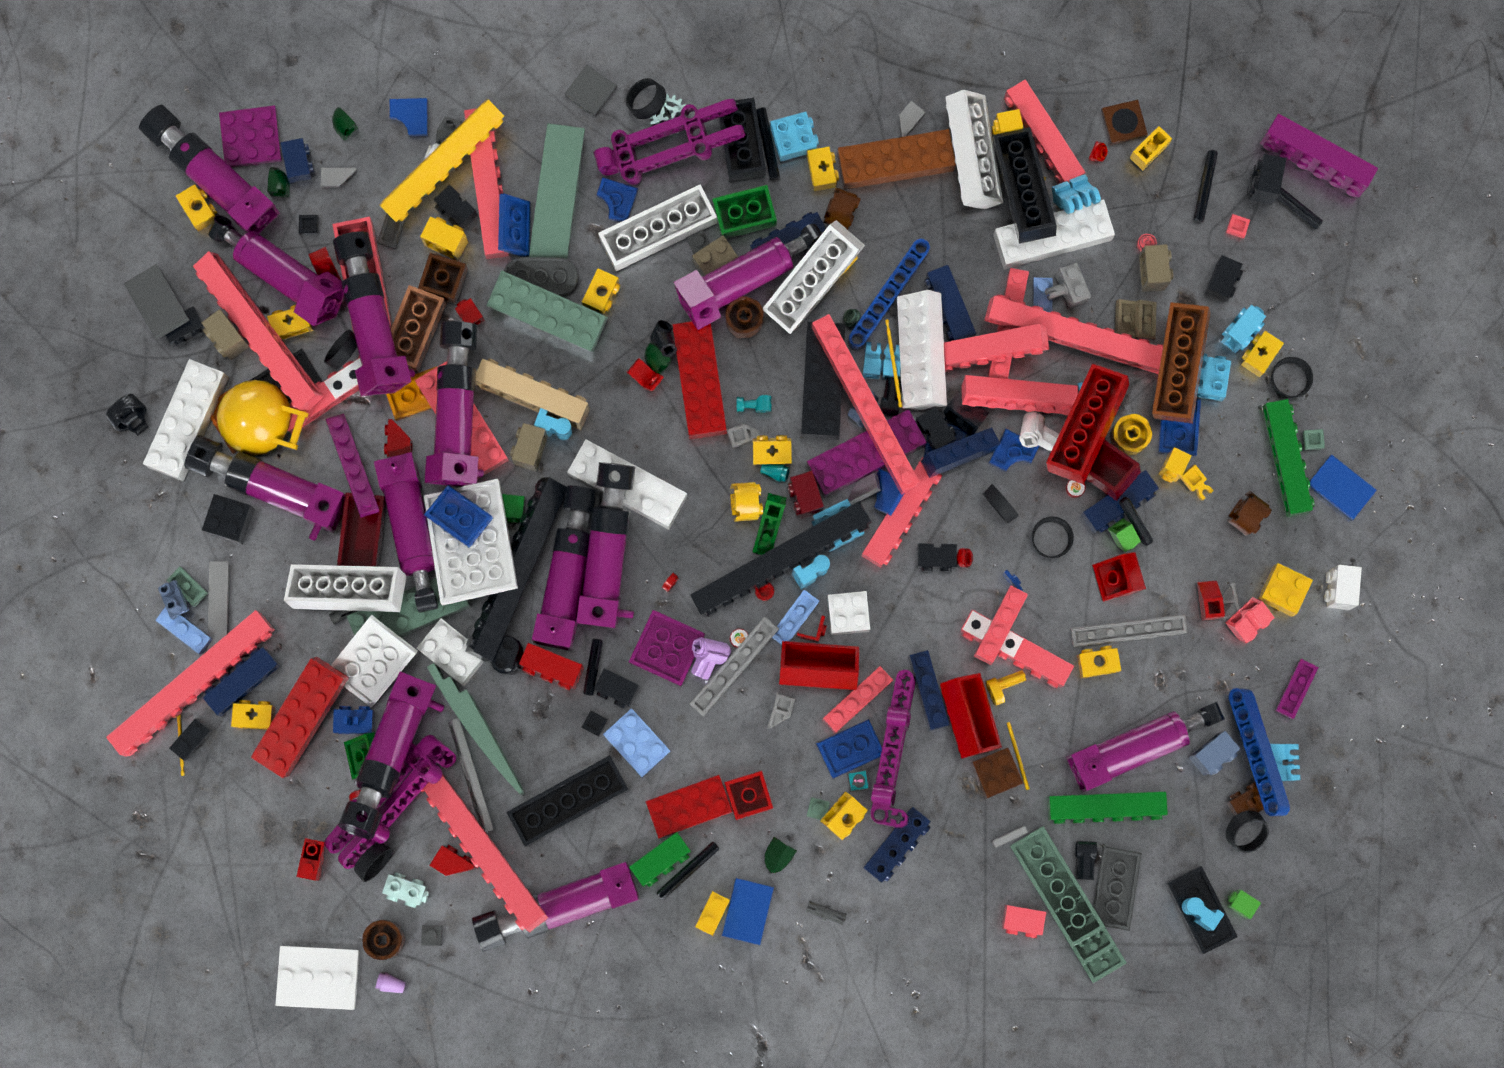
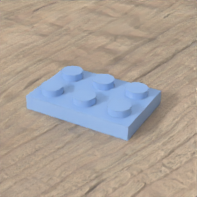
(636, 743)

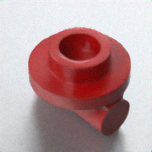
(1098, 152)

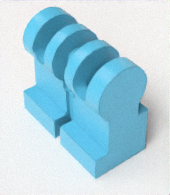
(1075, 194)
(874, 365)
(559, 427)
(809, 574)
(1282, 752)
(1203, 916)

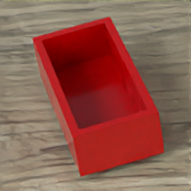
(819, 665)
(970, 715)
(689, 806)

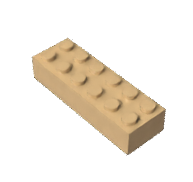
(530, 393)

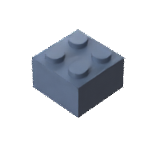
(1214, 753)

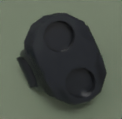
(125, 412)
(508, 655)

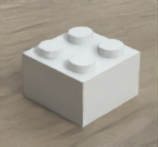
(1343, 587)
(848, 613)

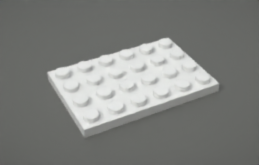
(487, 564)

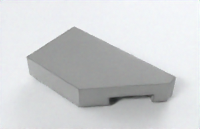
(909, 118)
(335, 176)
(742, 435)
(864, 488)
(1230, 601)
(781, 710)
(1009, 836)

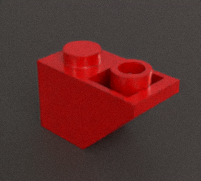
(323, 262)
(397, 441)
(1210, 600)
(311, 860)
(450, 863)

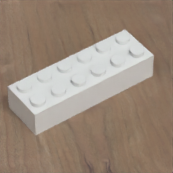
(974, 149)
(658, 227)
(1073, 232)
(813, 277)
(921, 350)
(185, 418)
(649, 496)
(345, 588)

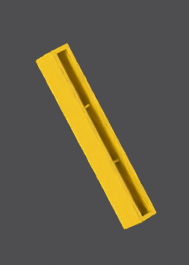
(441, 160)

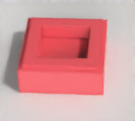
(1238, 226)

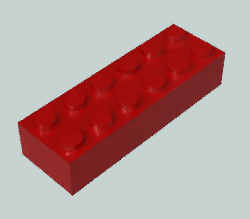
(699, 380)
(1087, 423)
(299, 717)

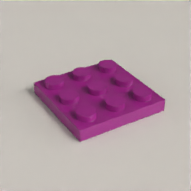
(250, 136)
(666, 648)

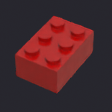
(551, 667)

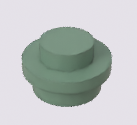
(851, 317)

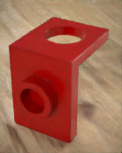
(644, 375)
(821, 632)

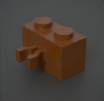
(1246, 801)

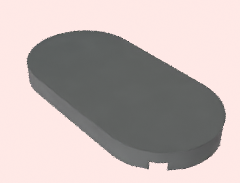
(549, 273)

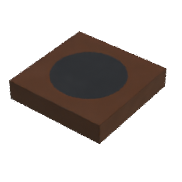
(1124, 122)

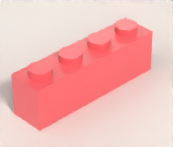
(1000, 625)
(857, 699)

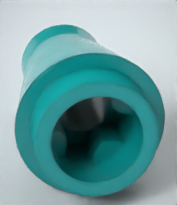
(776, 471)

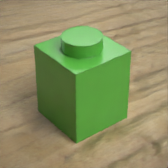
(1124, 535)
(1243, 903)

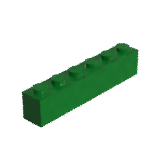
(1287, 458)
(1107, 806)

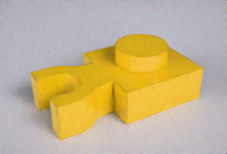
(1194, 480)

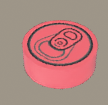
(1146, 240)

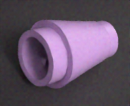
(389, 983)

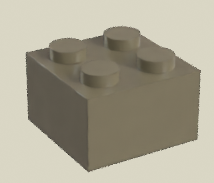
(713, 256)
(1155, 268)
(227, 338)
(529, 447)

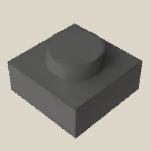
(697, 241)
(431, 935)

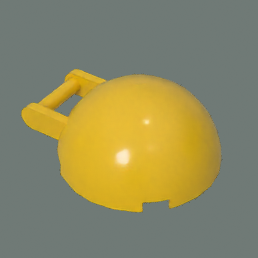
(257, 417)

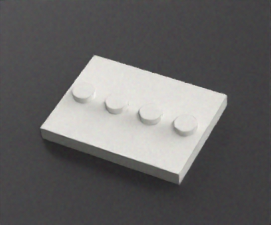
(373, 660)
(317, 977)

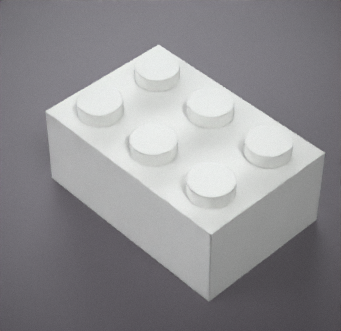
(447, 650)

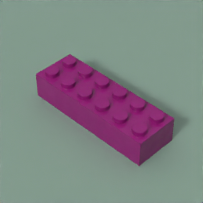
(1318, 156)
(859, 456)

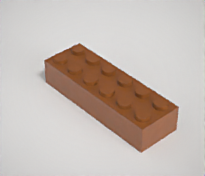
(896, 159)
(1181, 362)

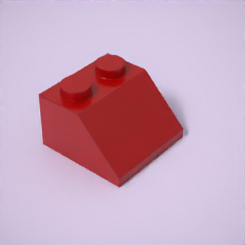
(1119, 576)

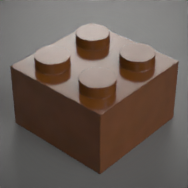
(443, 277)
(996, 773)

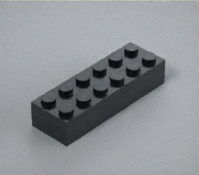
(1024, 185)
(821, 391)
(567, 801)

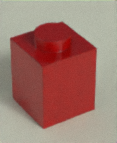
(469, 312)

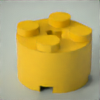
(1141, 432)
(746, 501)

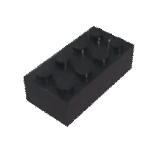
(744, 156)

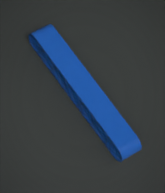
(893, 286)
(1259, 761)

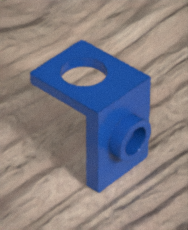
(1012, 579)

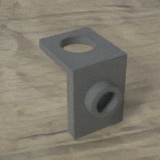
(446, 127)

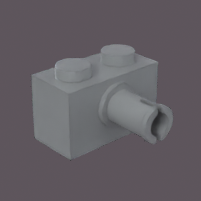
(1070, 285)

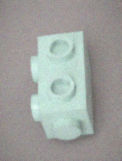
(411, 892)

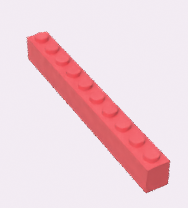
(257, 331)
(1076, 334)
(865, 404)
(190, 684)
(485, 854)

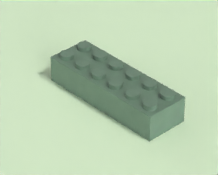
(547, 311)
(409, 619)

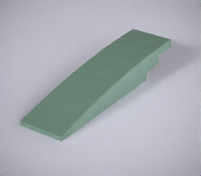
(557, 191)
(475, 723)
(1068, 904)

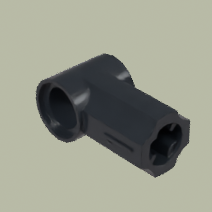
(662, 337)
(889, 401)
(1086, 854)

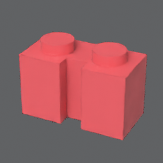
(1249, 619)
(1023, 920)

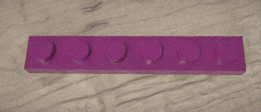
(352, 465)

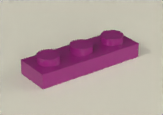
(1296, 689)

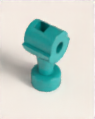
(761, 404)

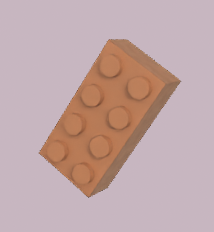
(416, 325)

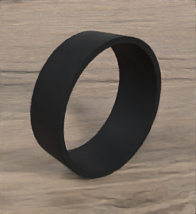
(654, 106)
(341, 350)
(1301, 363)
(1000, 504)
(1064, 524)
(1239, 821)
(373, 861)

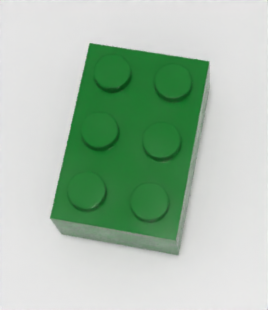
(744, 212)
(660, 860)

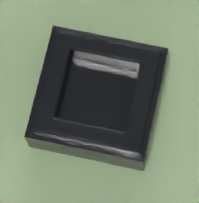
(308, 224)
(594, 723)

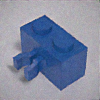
(353, 721)

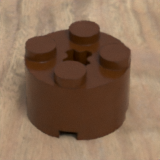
(841, 208)
(750, 308)
(1249, 513)
(371, 939)

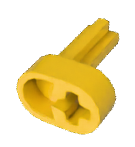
(996, 686)

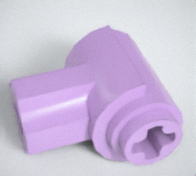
(707, 654)

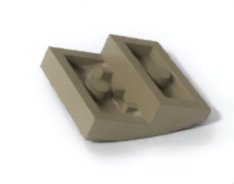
(1136, 318)

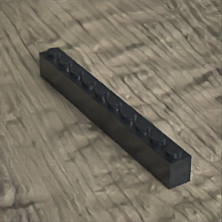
(525, 550)
(781, 558)

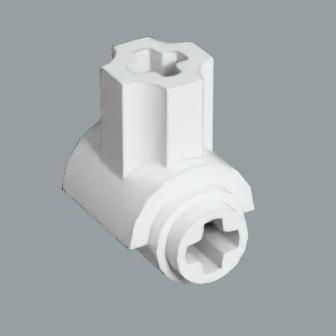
(1036, 433)

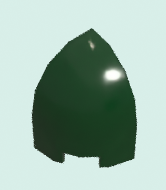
(343, 124)
(278, 183)
(655, 360)
(778, 855)

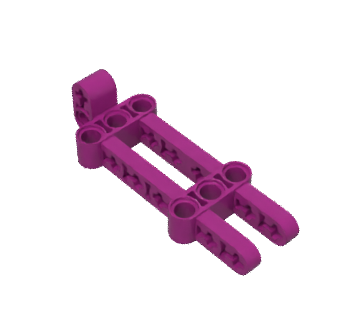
(611, 161)
(899, 719)
(423, 762)

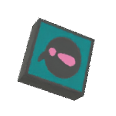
(858, 781)

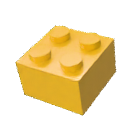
(444, 238)
(1285, 589)

